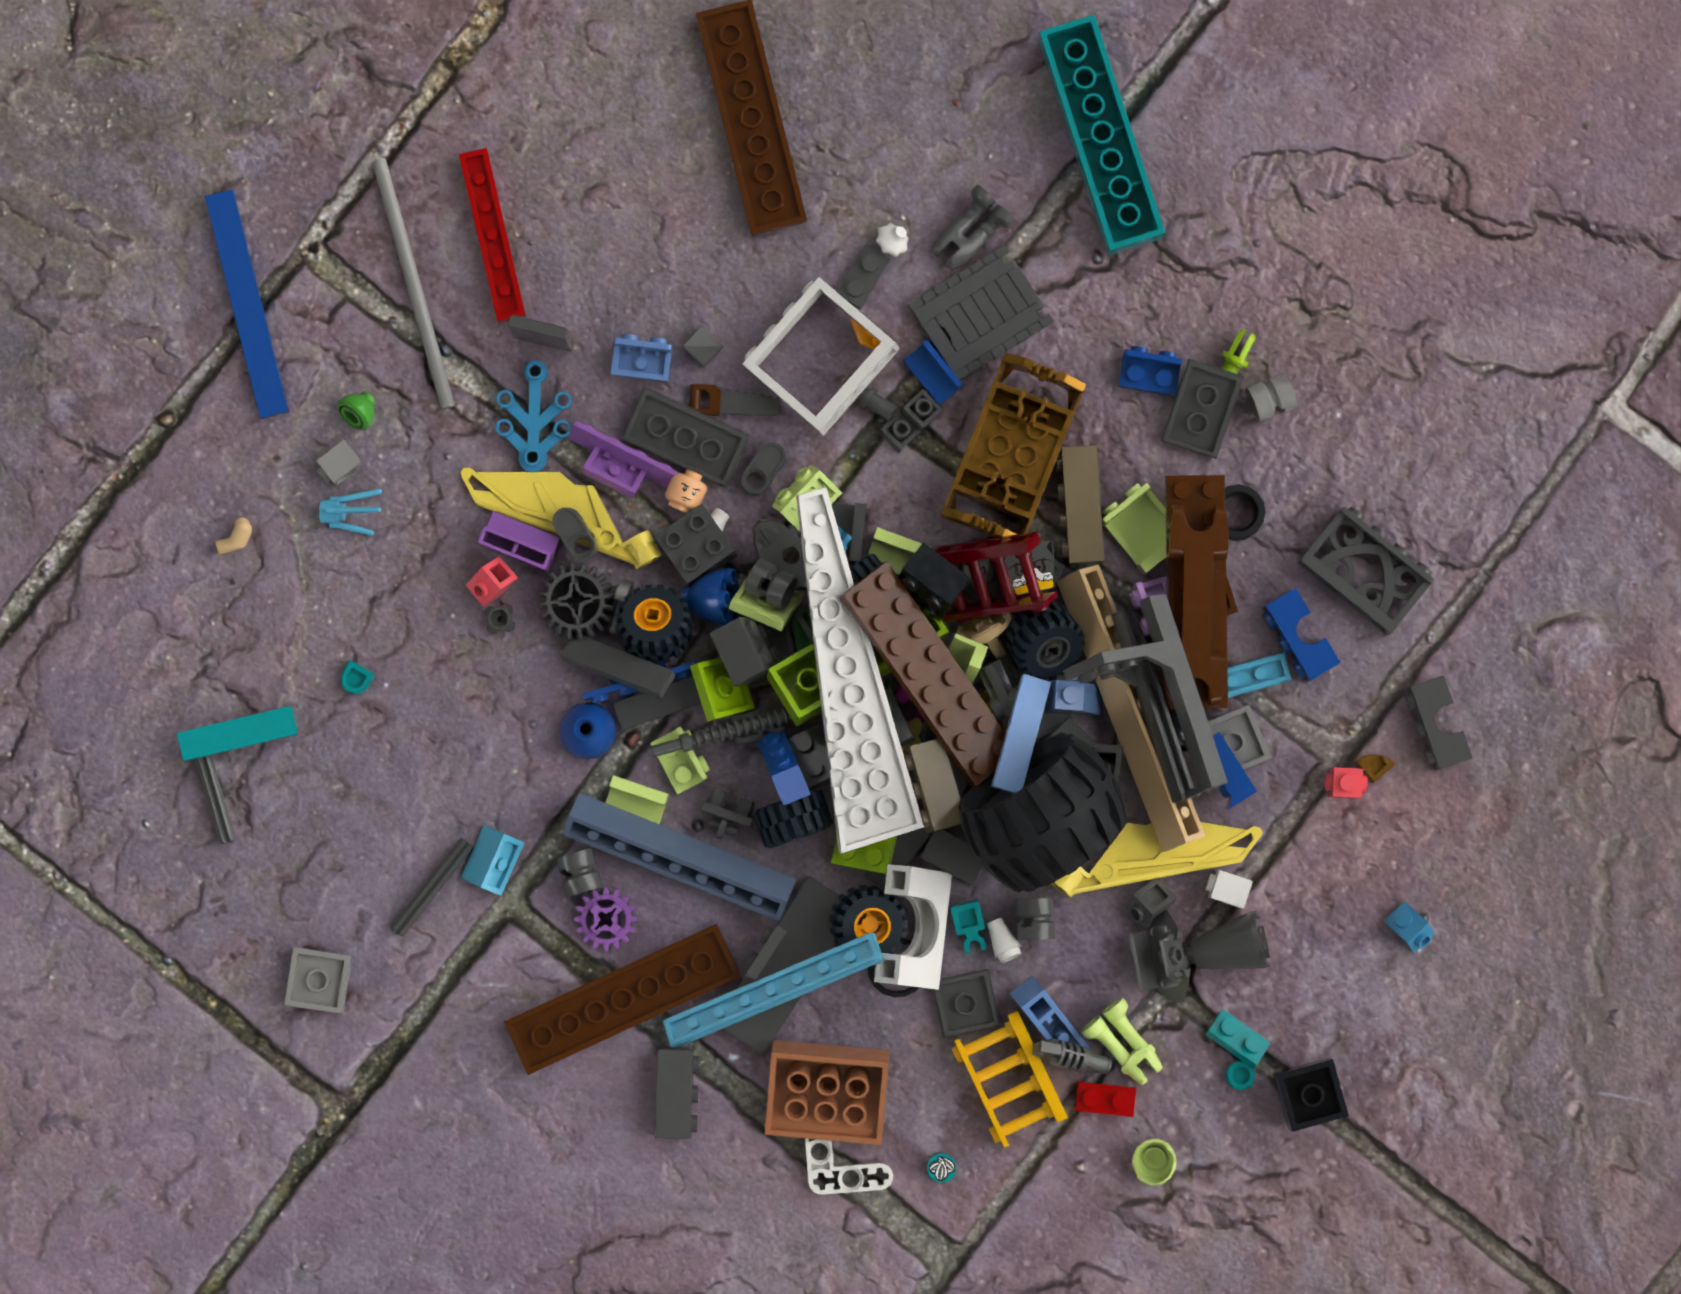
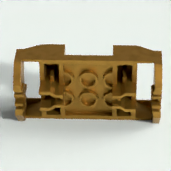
(1012, 448)

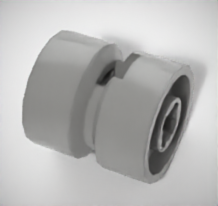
(1271, 397)

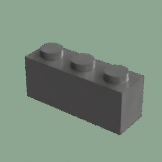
(676, 1093)

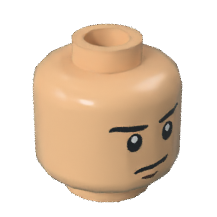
(685, 491)

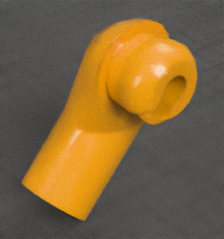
(864, 337)

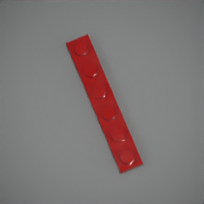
(492, 234)

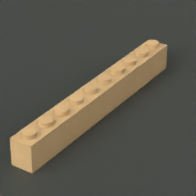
(1092, 607)

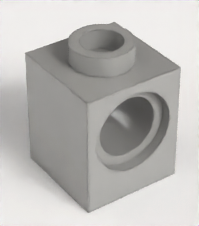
(339, 463)

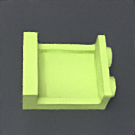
(1139, 527)

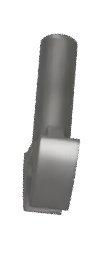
(625, 587)

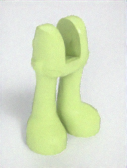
(1116, 1015)

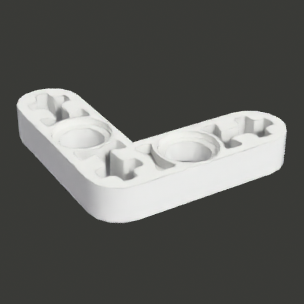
(827, 1166)

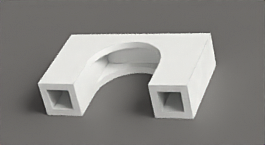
(929, 897)

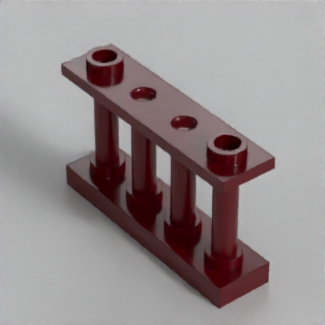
(996, 551)

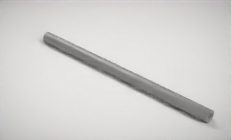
(413, 284)

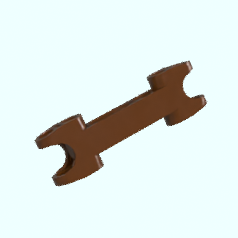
(1196, 558)

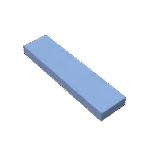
(1021, 734)

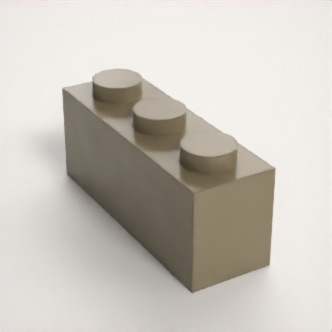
(933, 785)

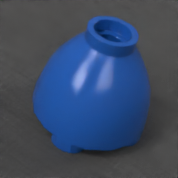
(712, 595)
(598, 740)

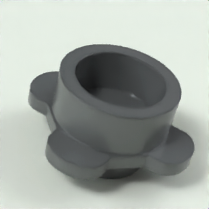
(492, 615)

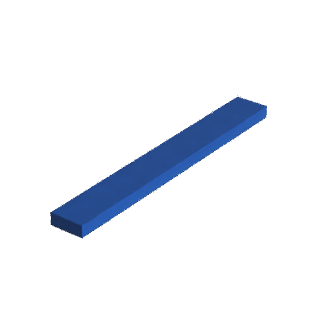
(247, 304)

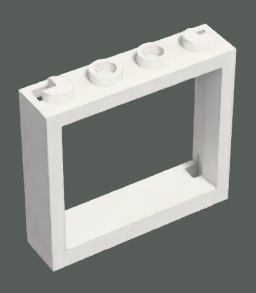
(854, 385)

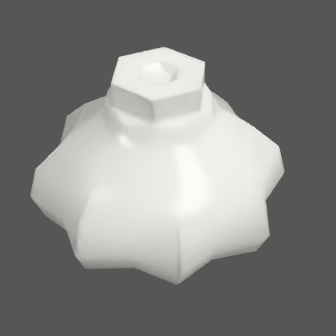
(892, 239)

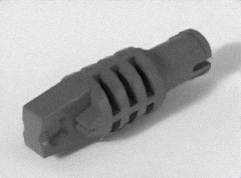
(1071, 1056)

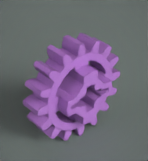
(596, 909)

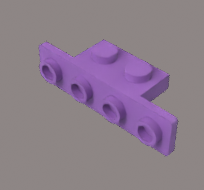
(616, 463)

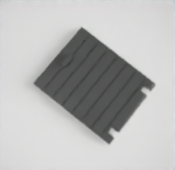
(982, 312)

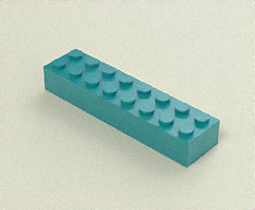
(1101, 135)

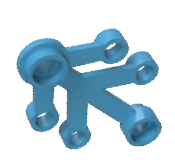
(533, 421)

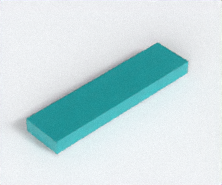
(237, 733)

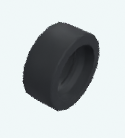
(1258, 506)

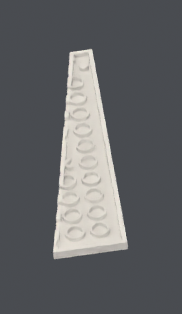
(862, 745)

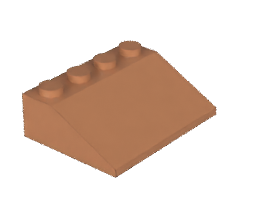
(827, 1092)

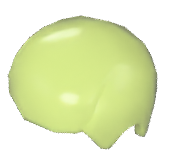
(1154, 1161)

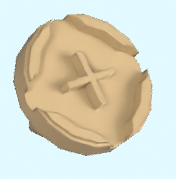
(987, 630)

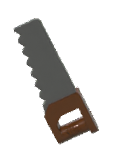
(733, 403)

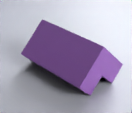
(519, 541)

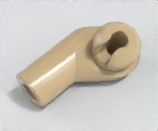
(238, 539)

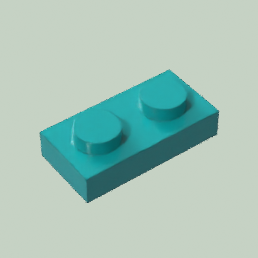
(1237, 1038)

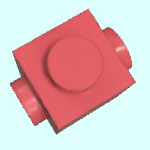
(491, 581)
(1345, 783)

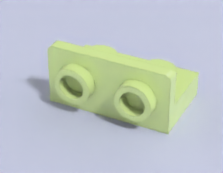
(806, 480)
(681, 767)

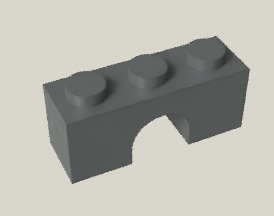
(1426, 701)

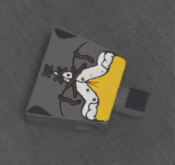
(1043, 564)

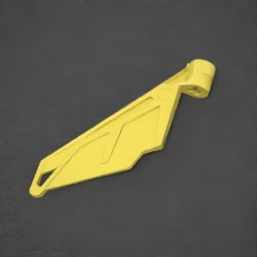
(539, 495)
(1139, 857)

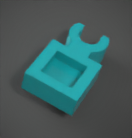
(968, 921)

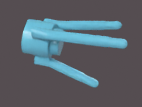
(334, 510)

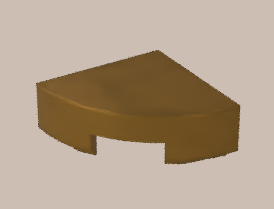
(1374, 766)

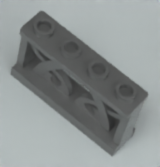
(1374, 610)

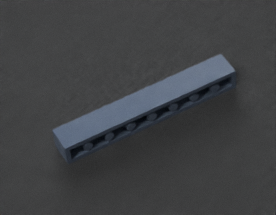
(679, 856)

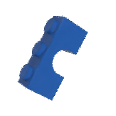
(1309, 659)
(783, 767)

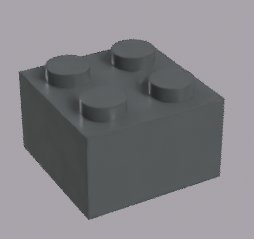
(746, 650)

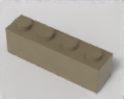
(1081, 505)

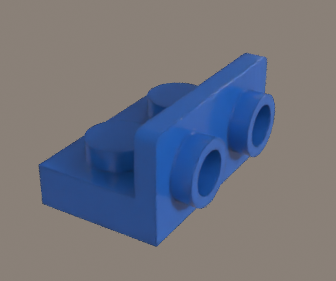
(1150, 371)

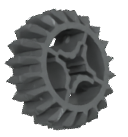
(573, 576)

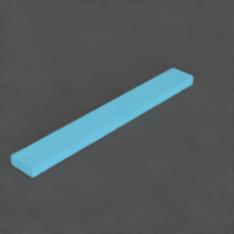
(773, 990)

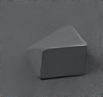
(702, 346)

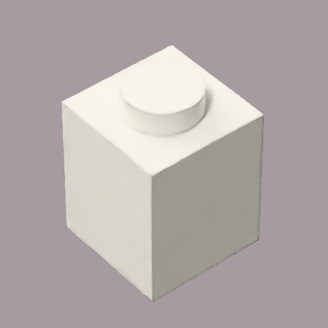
(1228, 888)

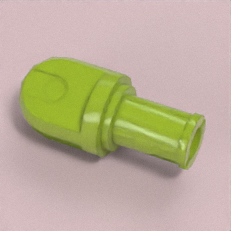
(1232, 362)

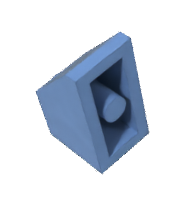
(1074, 698)

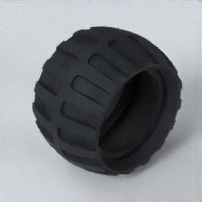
(1050, 825)

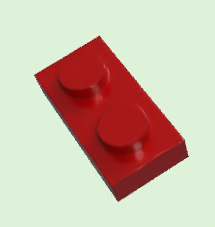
(1105, 1099)

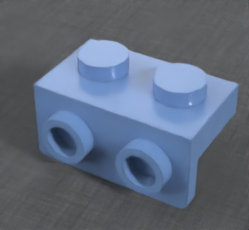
(641, 358)

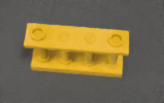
(1038, 1081)

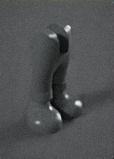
(957, 229)

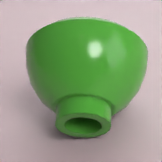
(357, 410)

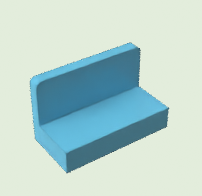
(492, 860)

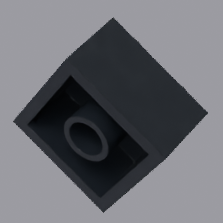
(932, 582)
(1310, 1094)

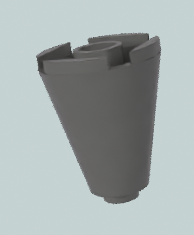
(1232, 945)

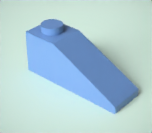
(1045, 1013)

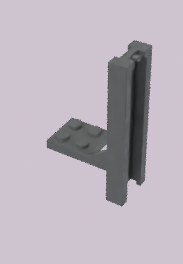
(1135, 666)

